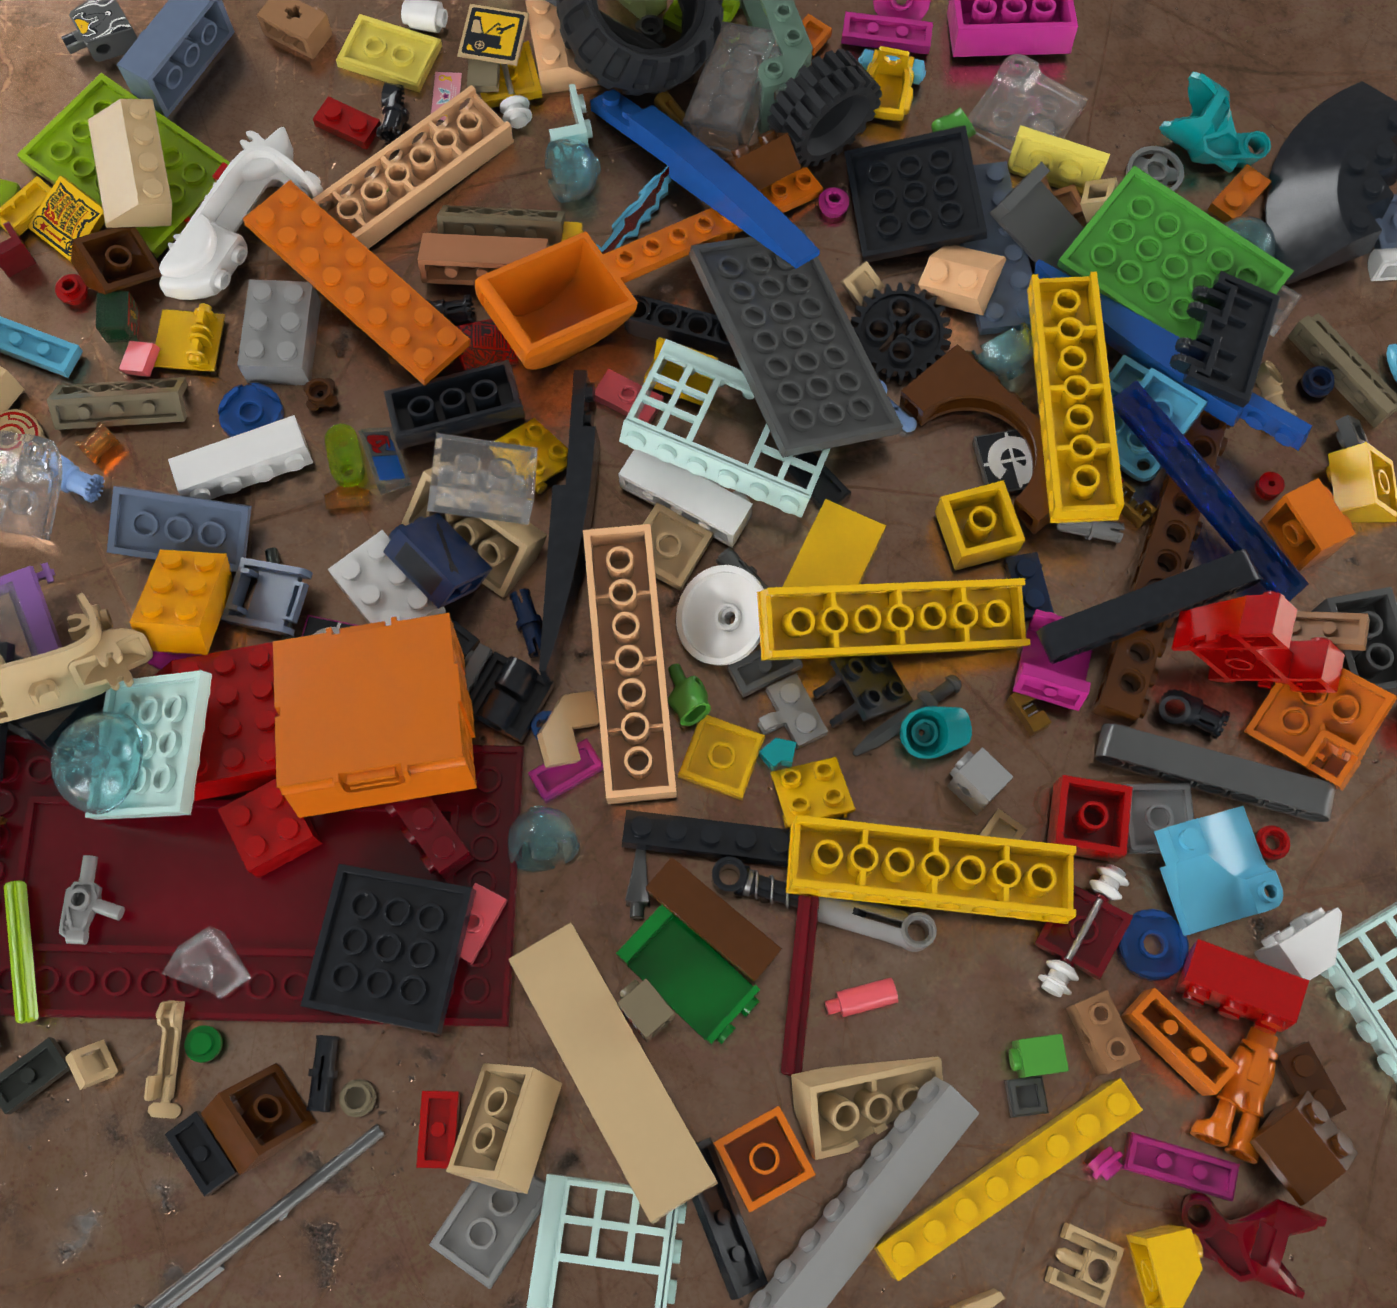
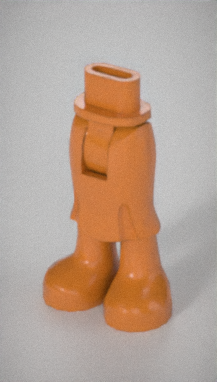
(1242, 1095)

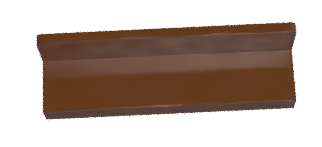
(713, 919)

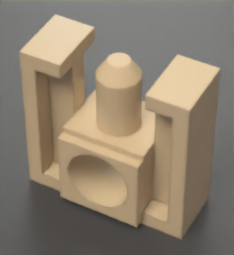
(1081, 1284)

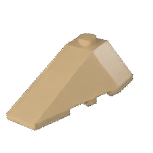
(853, 1101)

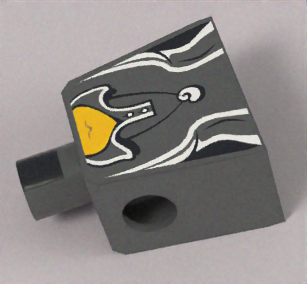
(101, 29)

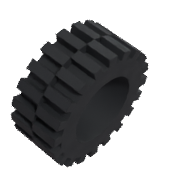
(825, 106)

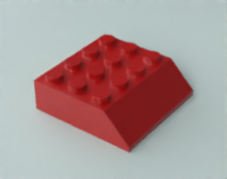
(239, 720)

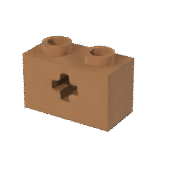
(295, 25)
(1102, 1033)

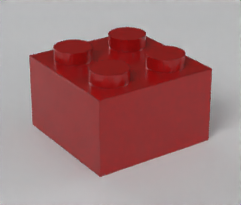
(1091, 817)
(267, 829)

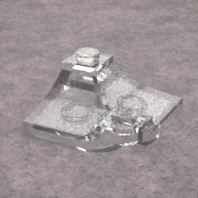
(1024, 98)
(28, 484)

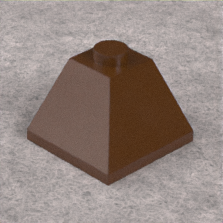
(113, 259)

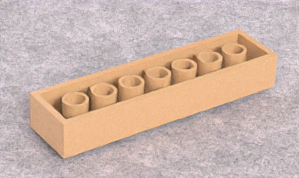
(629, 664)

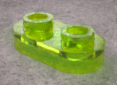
(346, 457)

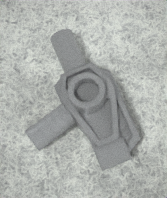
(82, 903)

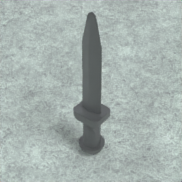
(892, 726)

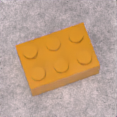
(183, 601)

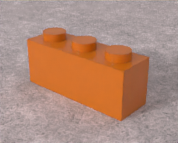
(1179, 1042)

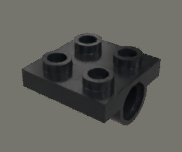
(509, 696)

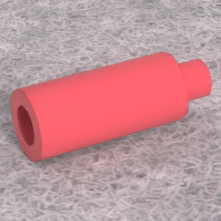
(863, 998)

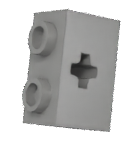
(978, 779)

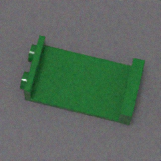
(689, 975)

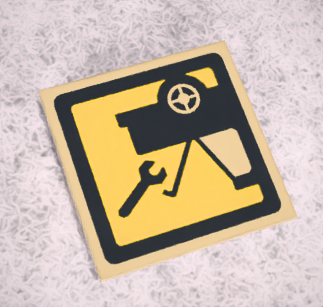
(493, 35)

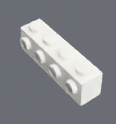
(241, 460)
(687, 495)

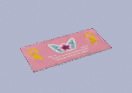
(446, 87)

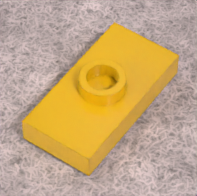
(23, 205)

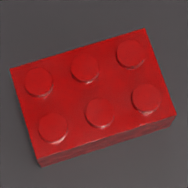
(1241, 987)

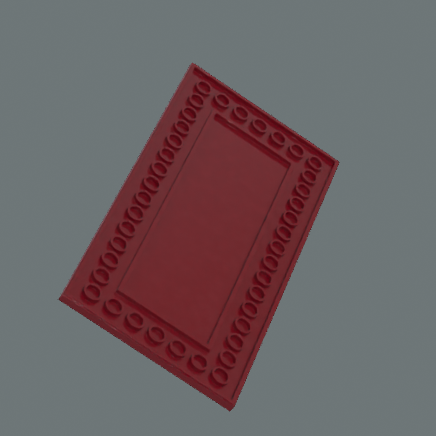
(188, 876)

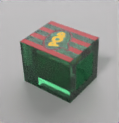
(117, 317)

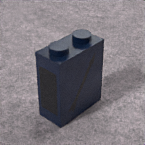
(436, 559)

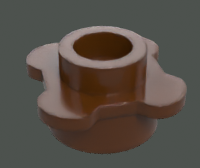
(318, 386)

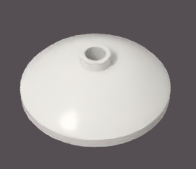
(706, 613)

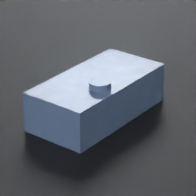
(175, 51)

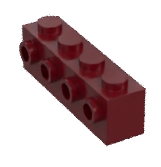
(433, 833)

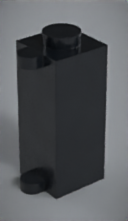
(48, 725)

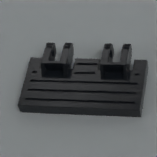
(1230, 338)

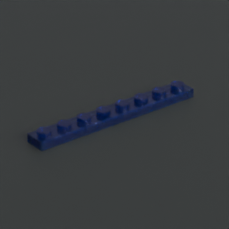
(1206, 489)

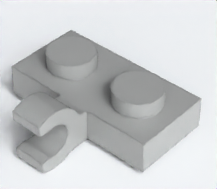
(793, 711)

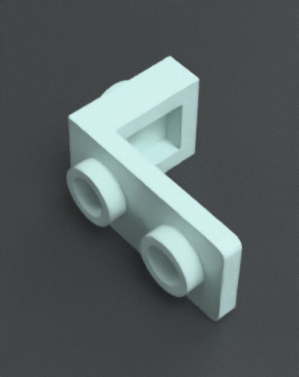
(582, 129)

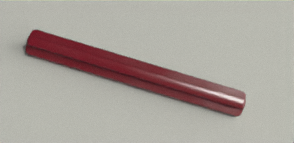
(800, 985)

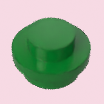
(203, 1044)

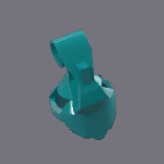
(1210, 129)

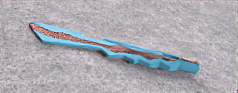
(638, 212)

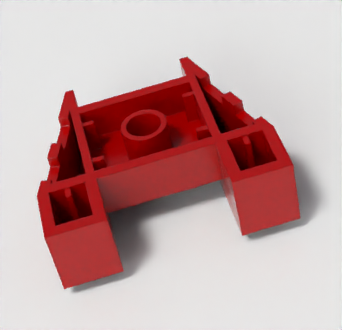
(1252, 642)

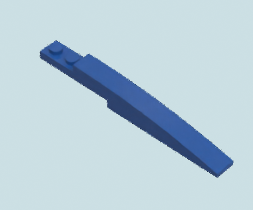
(706, 176)
(1154, 348)

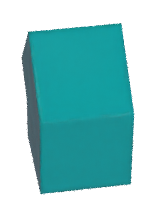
(778, 753)

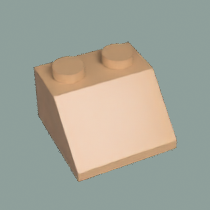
(962, 278)

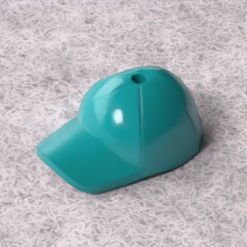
(943, 731)

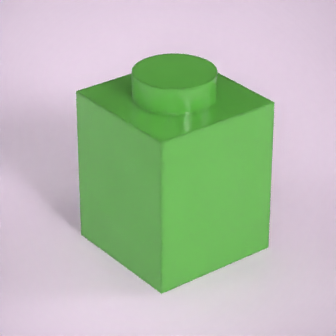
(1038, 1056)

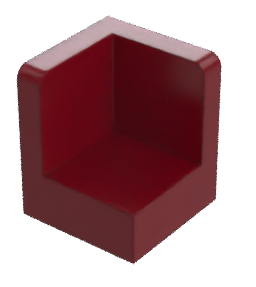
(14, 253)

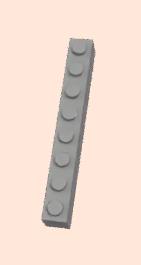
(870, 1200)

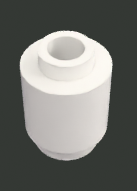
(424, 15)

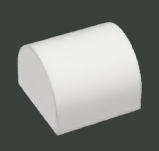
(1383, 264)

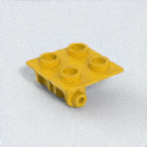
(189, 339)
(551, 452)
(813, 791)

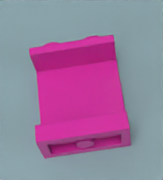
(1055, 683)

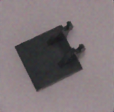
(871, 684)

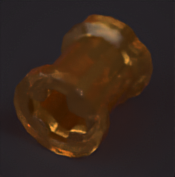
(97, 443)

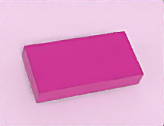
(560, 779)

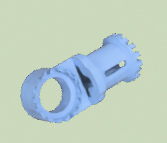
(79, 482)

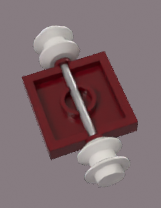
(1088, 938)

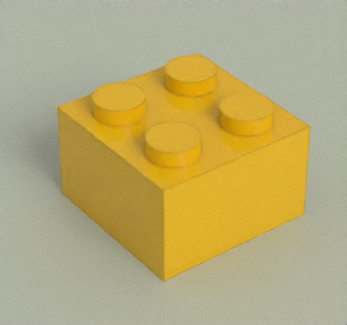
(979, 525)

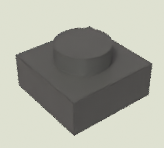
(1350, 432)

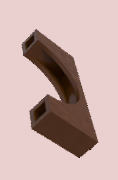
(962, 384)

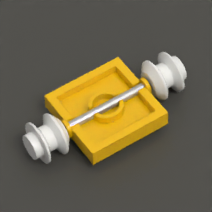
(516, 88)

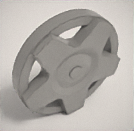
(1157, 165)

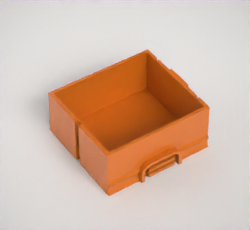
(372, 715)

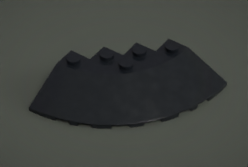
(1333, 181)

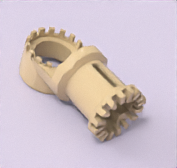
(1269, 382)

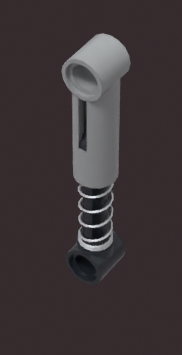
(835, 912)

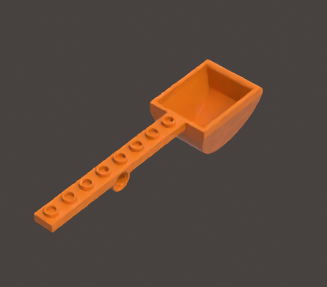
(577, 296)

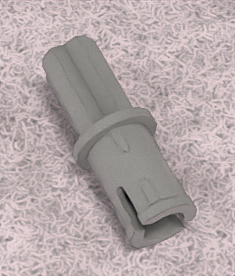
(1097, 529)

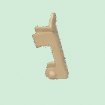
(163, 1083)

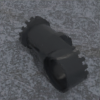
(394, 113)
(456, 310)
(1195, 713)

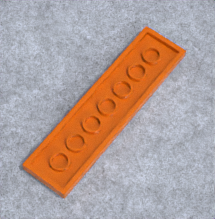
(357, 282)

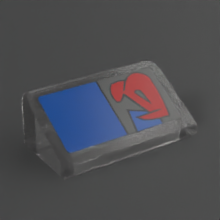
(384, 459)

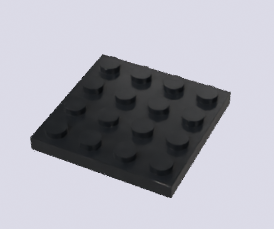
(915, 194)
(389, 948)

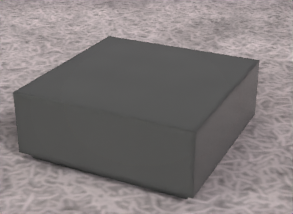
(1026, 1096)

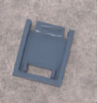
(275, 598)

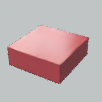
(139, 358)

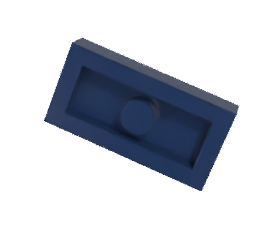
(1035, 591)

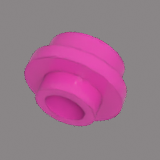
(833, 209)
(1106, 1164)

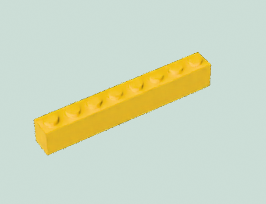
(1006, 1178)

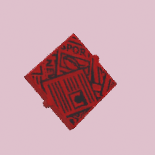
(486, 345)

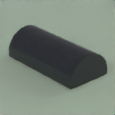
(454, 404)

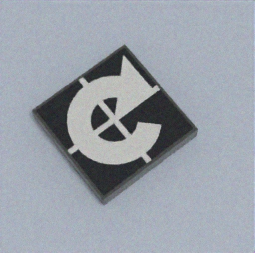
(1004, 458)

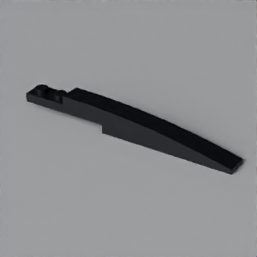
(569, 516)

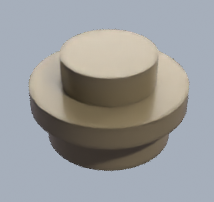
(357, 1098)

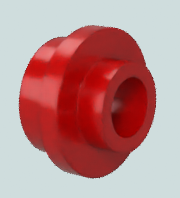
(76, 294)
(1280, 838)

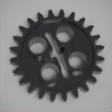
(920, 351)

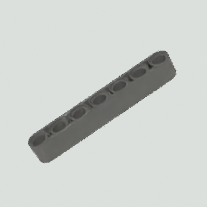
(1215, 772)

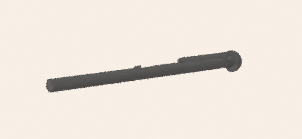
(213, 1264)

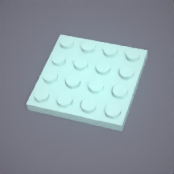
(172, 725)

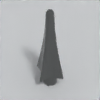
(636, 894)

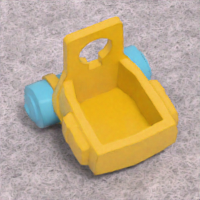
(895, 74)

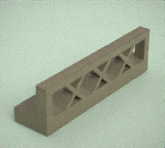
(501, 222)
(1351, 373)
(118, 403)

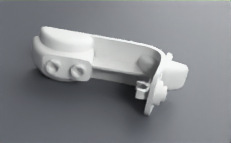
(208, 246)

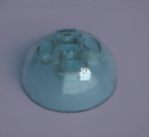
(97, 761)

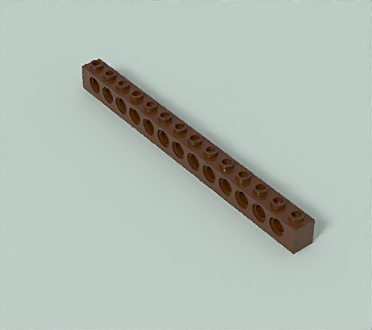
(1111, 698)

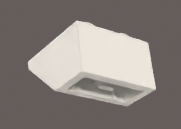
(1305, 946)

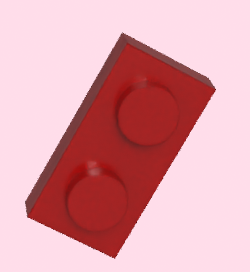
(346, 122)
(437, 1128)

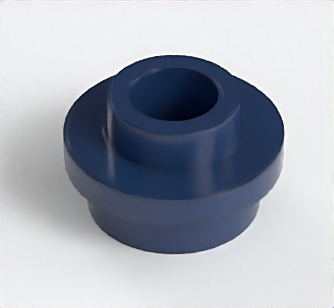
(1323, 376)

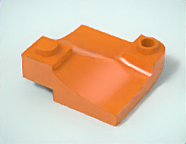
(1323, 729)

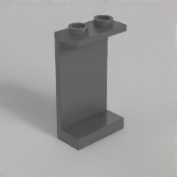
(1037, 219)

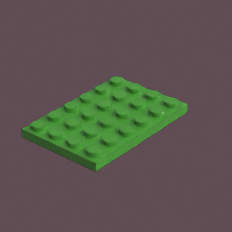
(1158, 248)

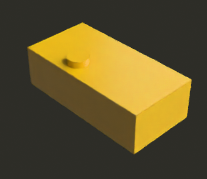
(836, 548)

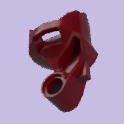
(1252, 1244)

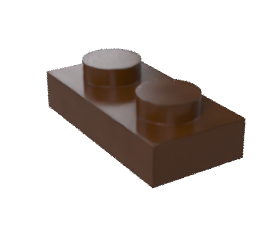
(1305, 1073)

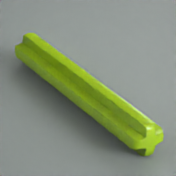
(21, 952)

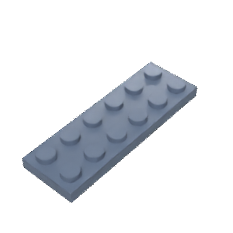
(1009, 299)

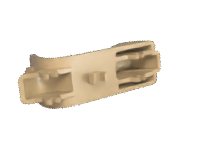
(74, 671)

